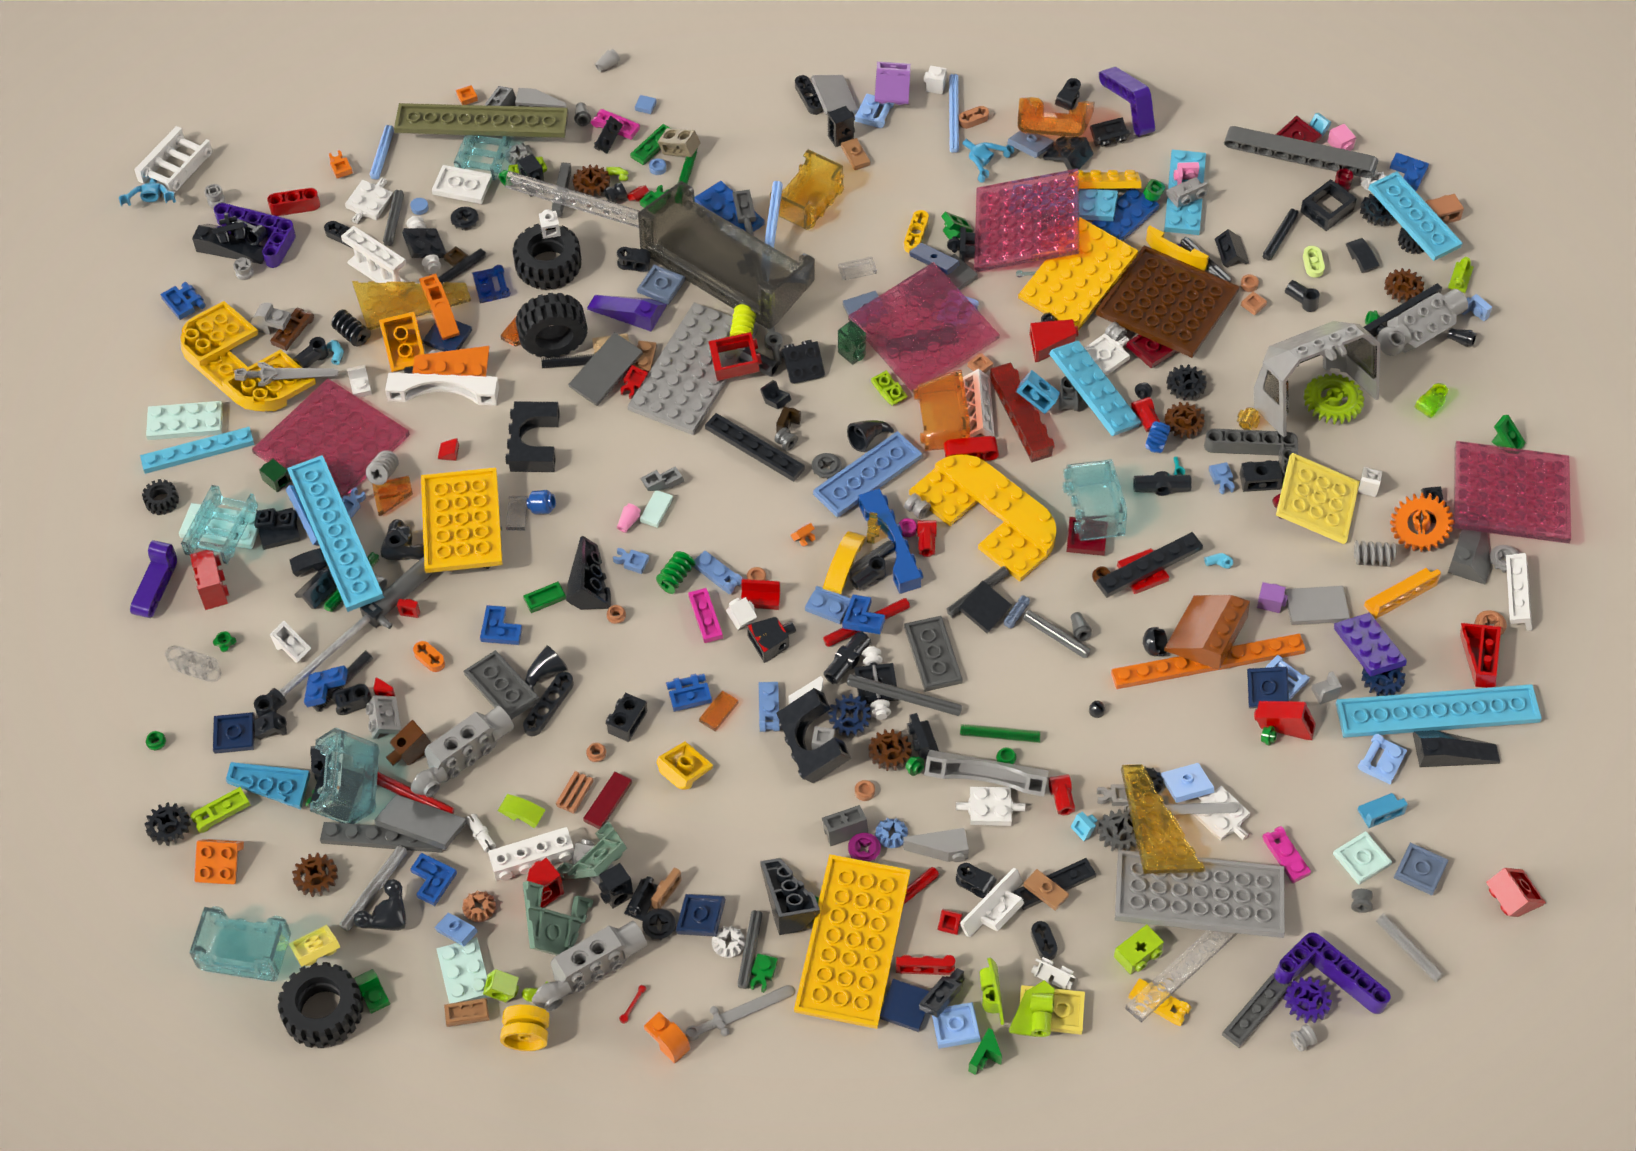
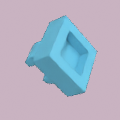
(1320, 123)
(1084, 825)

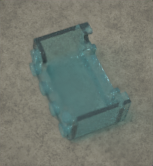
(1097, 499)
(348, 777)
(239, 945)

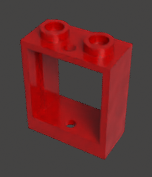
(732, 343)

